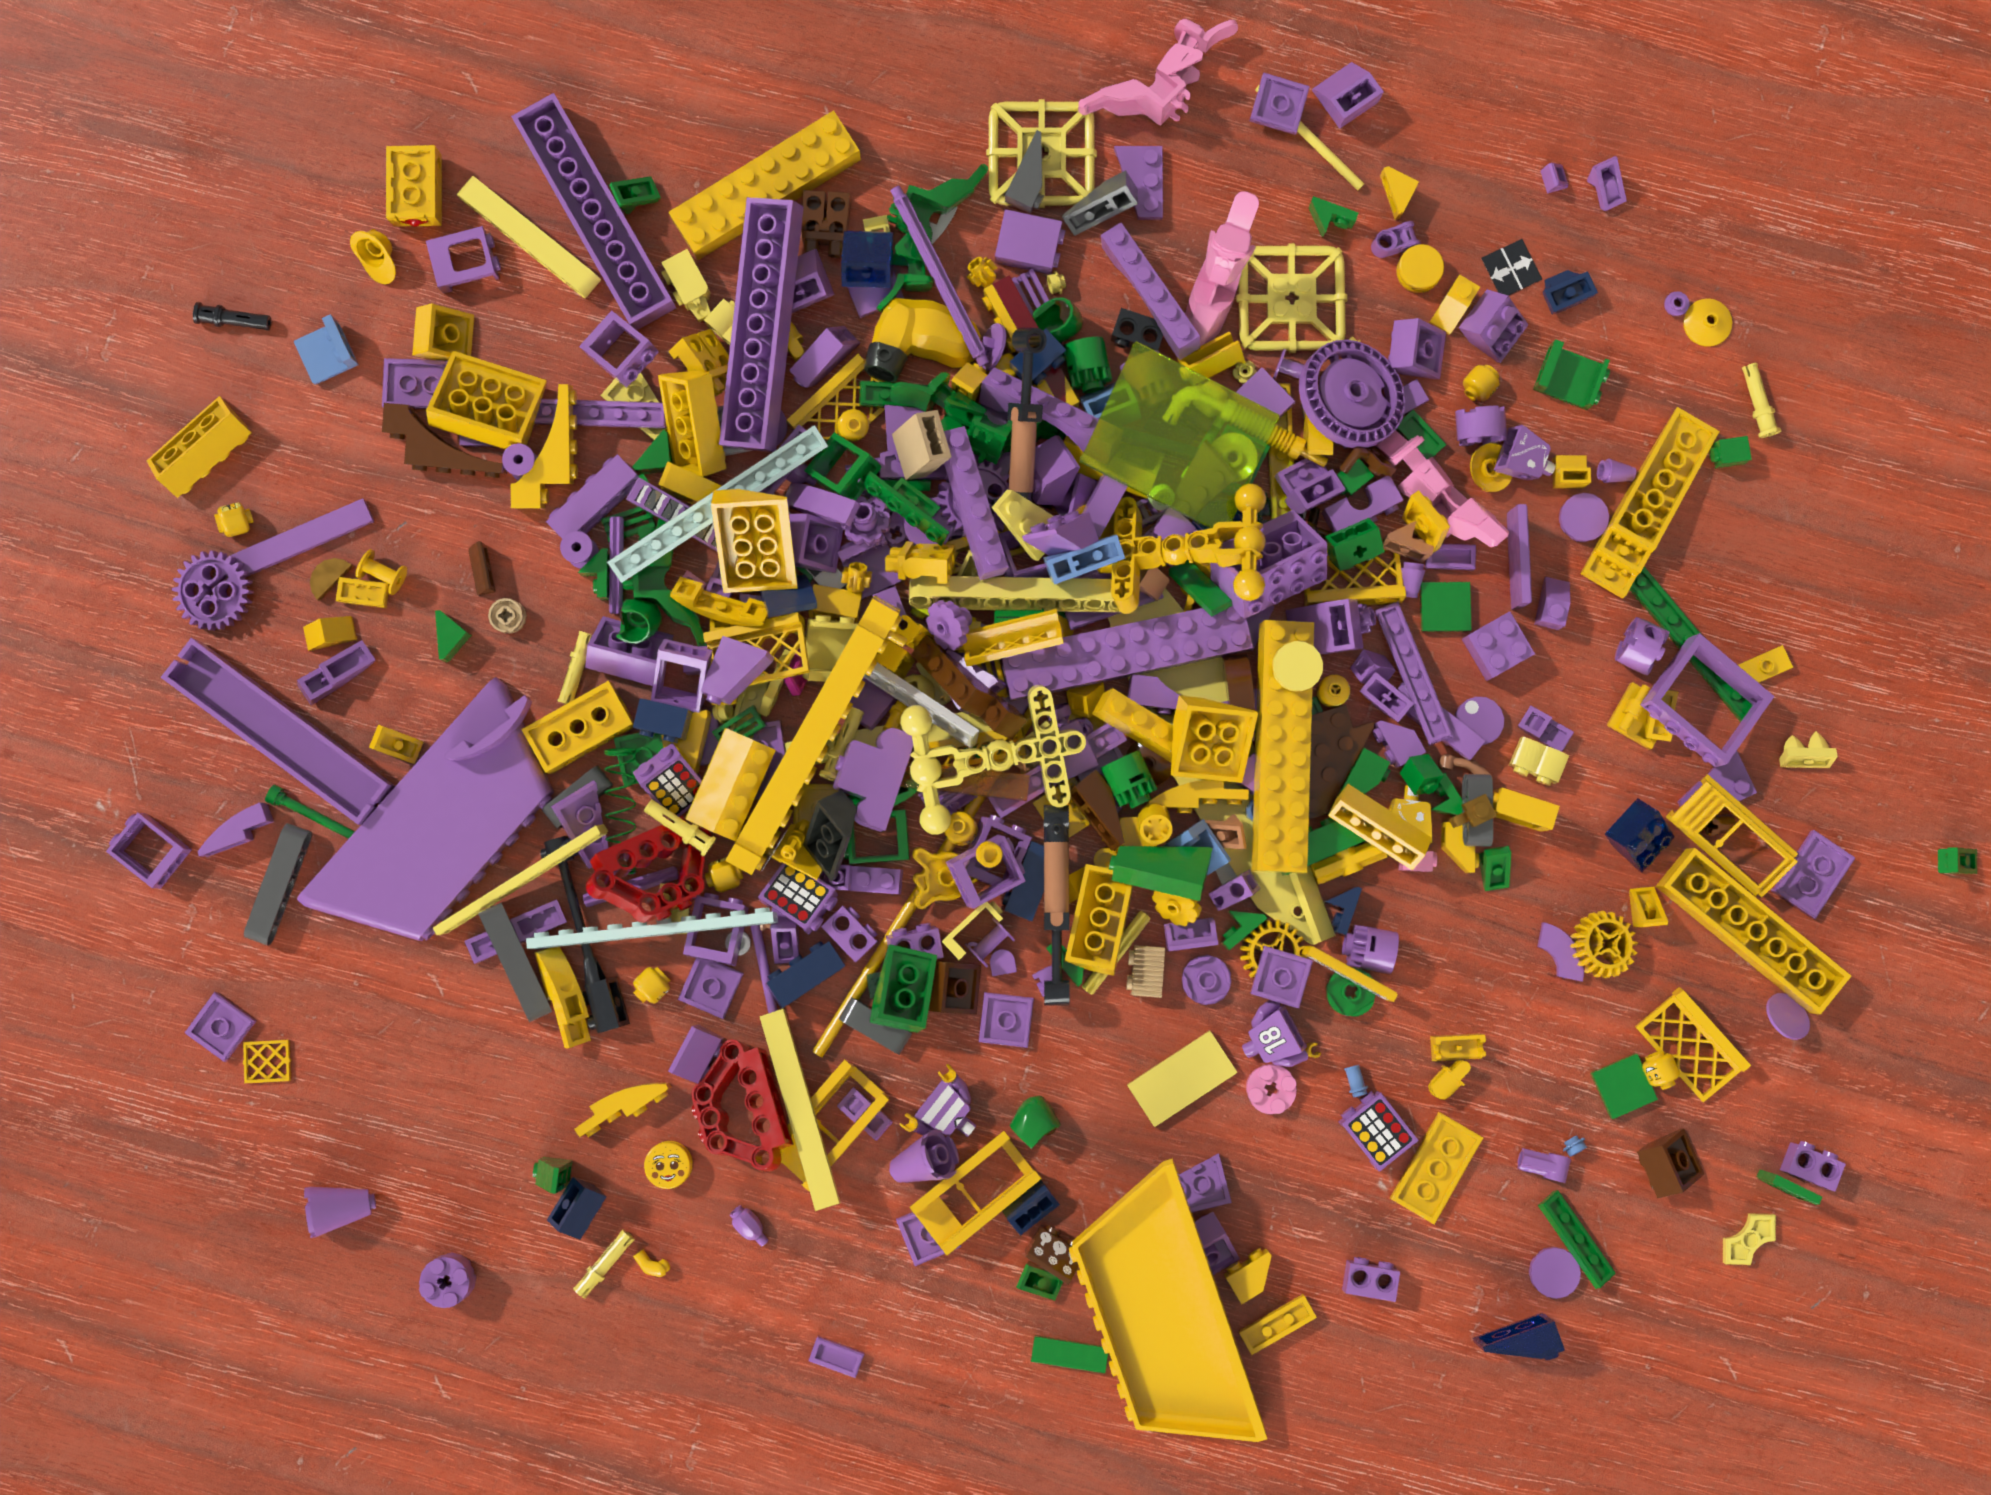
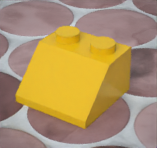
(441, 331)

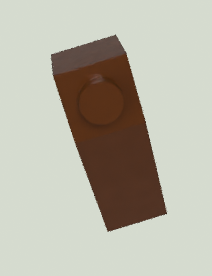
(1098, 806)

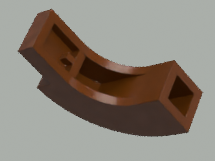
(1239, 682)

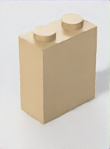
(921, 445)

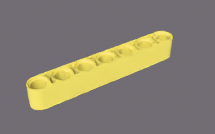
(528, 237)

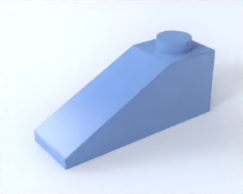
(1078, 562)

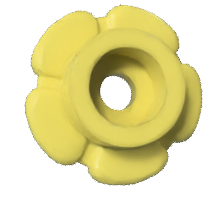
(1056, 283)
(1238, 371)
(723, 712)

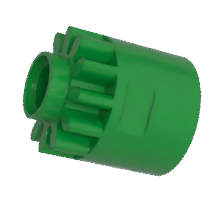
(1088, 364)
(1130, 780)

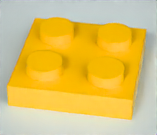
(1429, 523)

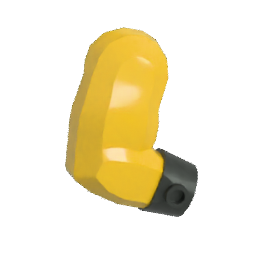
(915, 329)

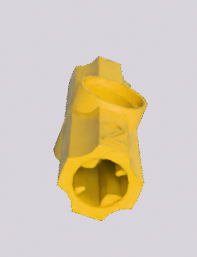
(1346, 862)

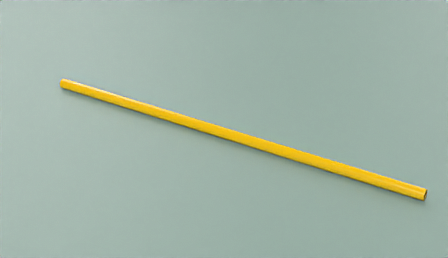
(899, 922)

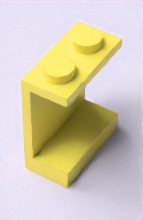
(826, 643)
(952, 944)

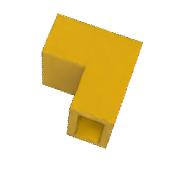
(1571, 471)

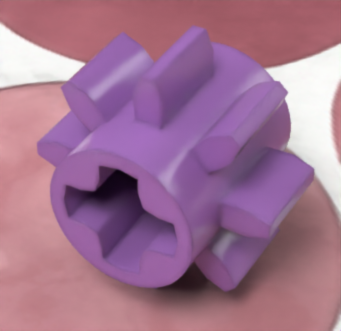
(1367, 618)

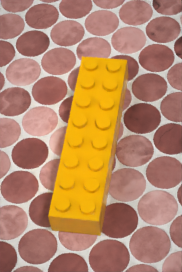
(780, 173)
(1753, 931)

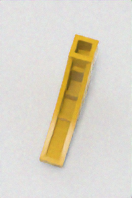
(555, 460)

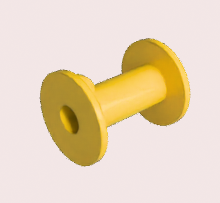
(369, 565)

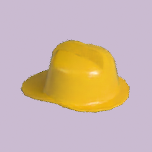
(374, 254)

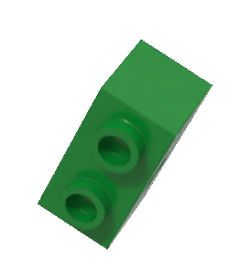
(1354, 544)

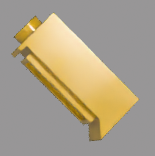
(1214, 356)

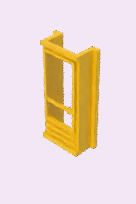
(1704, 807)
(790, 1154)
(940, 1220)

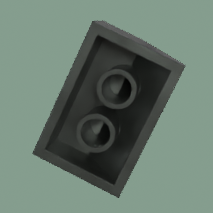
(830, 832)

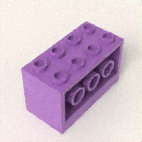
(1290, 563)

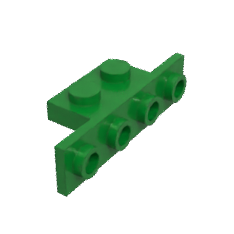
(910, 504)

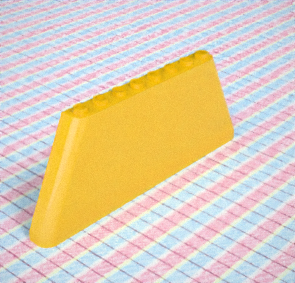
(1165, 1315)

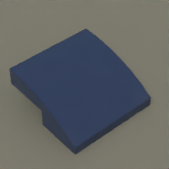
(790, 600)

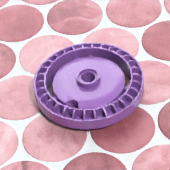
(1352, 393)

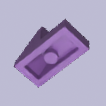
(1608, 183)

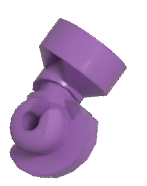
(1062, 715)

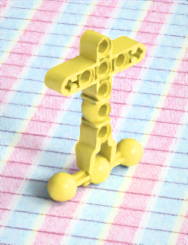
(927, 769)

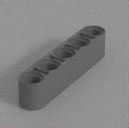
(277, 884)
(515, 962)

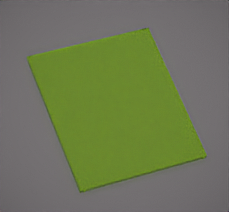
(1178, 437)

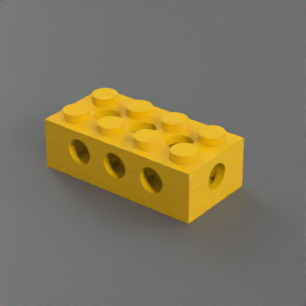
(563, 722)

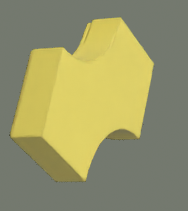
(772, 692)
(1757, 1231)

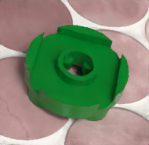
(1347, 1005)

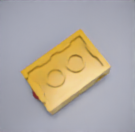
(413, 186)

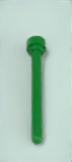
(278, 797)

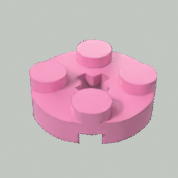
(1258, 1094)

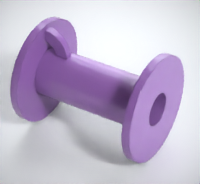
(1288, 367)
(518, 460)
(573, 543)
(989, 942)

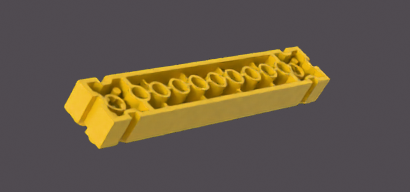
(818, 727)

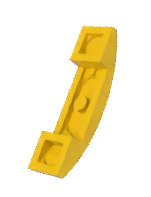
(718, 607)

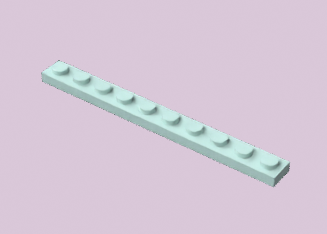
(700, 514)
(664, 927)

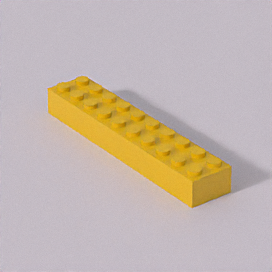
(1281, 758)

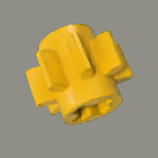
(982, 271)
(856, 577)

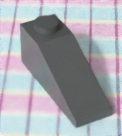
(1027, 183)
(1102, 203)

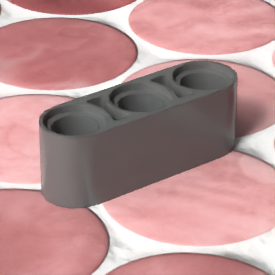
(595, 774)
(1473, 787)
(858, 1017)

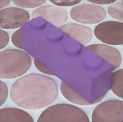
(594, 499)

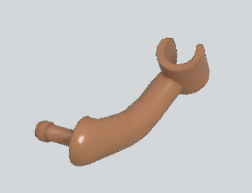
(1449, 761)

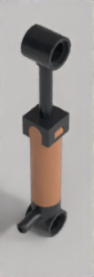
(1024, 416)
(1056, 897)

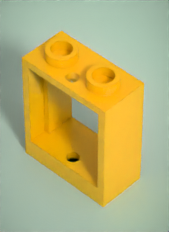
(1524, 810)

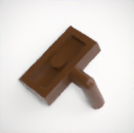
(1373, 456)

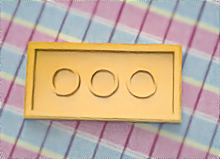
(1436, 1168)

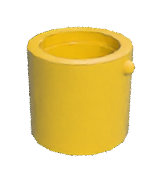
(1155, 824)

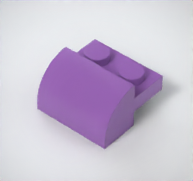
(1308, 485)

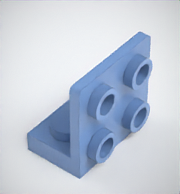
(326, 351)
(1202, 836)

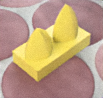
(1815, 756)

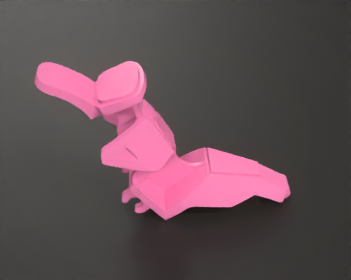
(1171, 77)
(1221, 271)
(1464, 516)

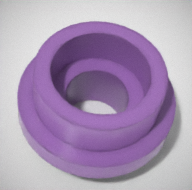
(1670, 306)

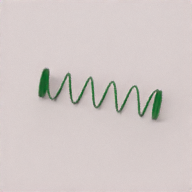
(621, 752)

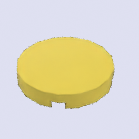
(1297, 666)

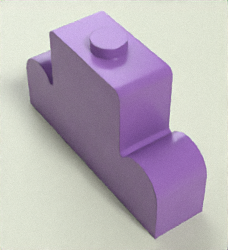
(874, 775)

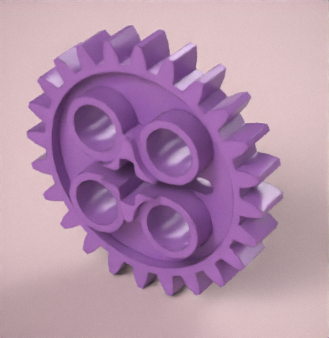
(990, 479)
(199, 574)

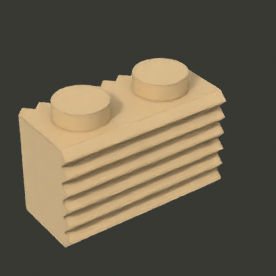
(1146, 971)

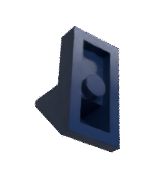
(1347, 903)

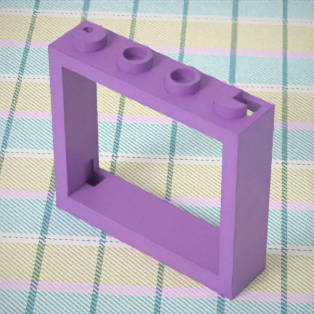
(1732, 675)

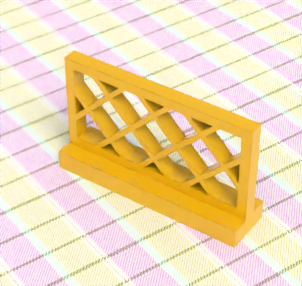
(827, 392)
(1365, 595)
(772, 627)
(1708, 1030)

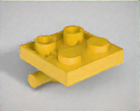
(1631, 717)

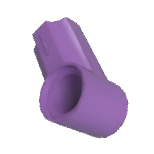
(1549, 1165)

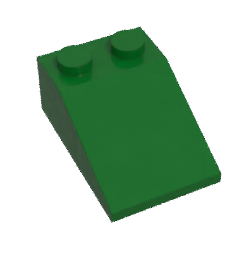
(904, 989)

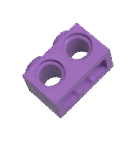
(915, 936)
(845, 938)
(1811, 1169)
(1369, 1285)

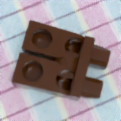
(824, 230)

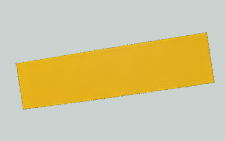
(1650, 503)

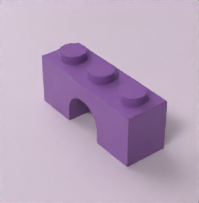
(1382, 498)

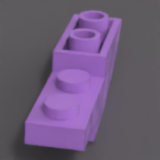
(866, 879)

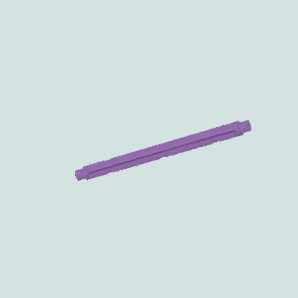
(940, 276)

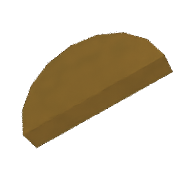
(327, 576)

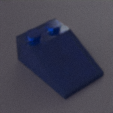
(1529, 1338)

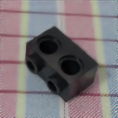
(1140, 325)

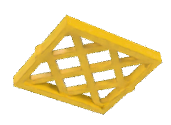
(247, 1062)

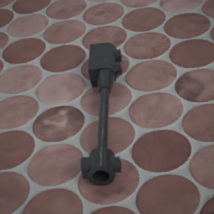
(600, 993)

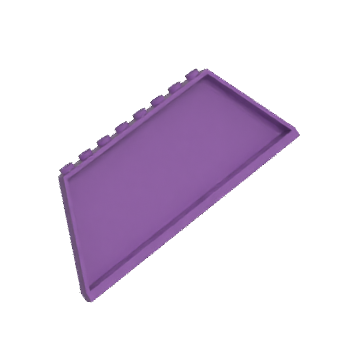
(436, 828)

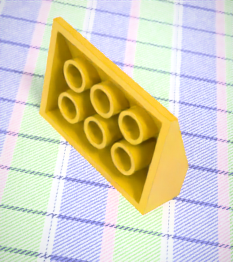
(485, 401)
(753, 541)

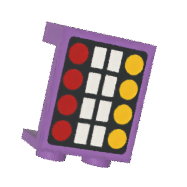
(669, 780)
(799, 897)
(1377, 1130)

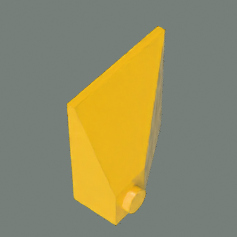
(1211, 739)

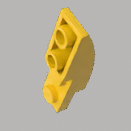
(1187, 795)
(565, 994)
(630, 1100)

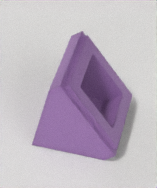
(1554, 177)

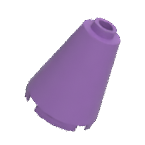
(926, 1159)
(335, 1207)

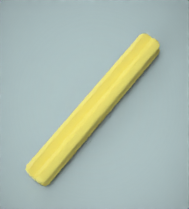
(1129, 936)

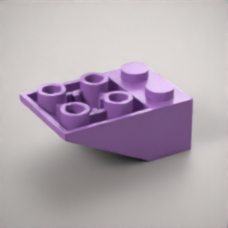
(1335, 625)

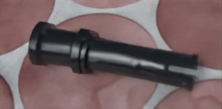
(220, 316)

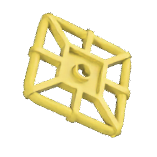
(1053, 142)
(1301, 285)

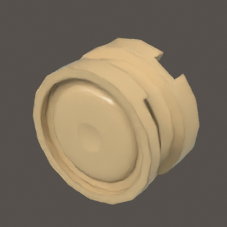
(507, 615)

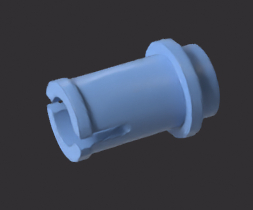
(1356, 1081)

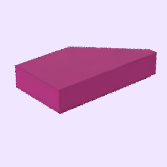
(795, 683)

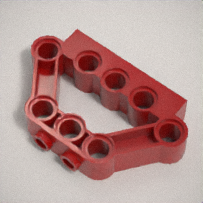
(630, 897)
(717, 1081)

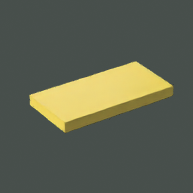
(1182, 1078)

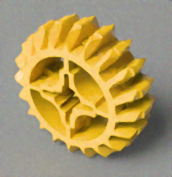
(1278, 942)
(1617, 955)

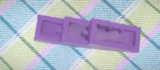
(822, 503)
(1464, 739)
(525, 925)

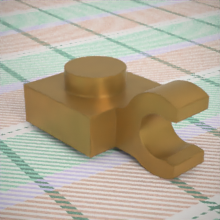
(1475, 811)

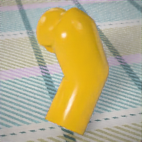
(651, 1267)

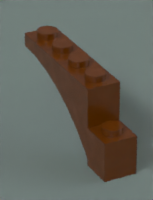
(428, 449)
(967, 690)

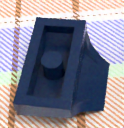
(1568, 290)

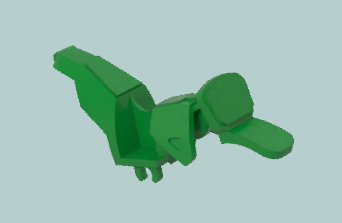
(925, 203)
(985, 437)
(650, 587)

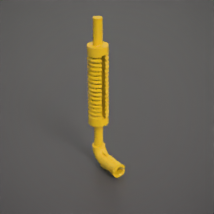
(1293, 445)

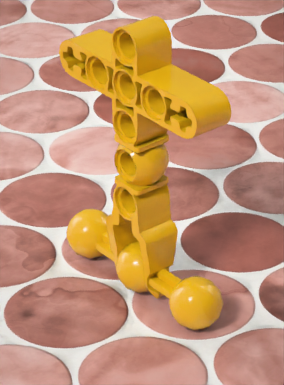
(1248, 545)

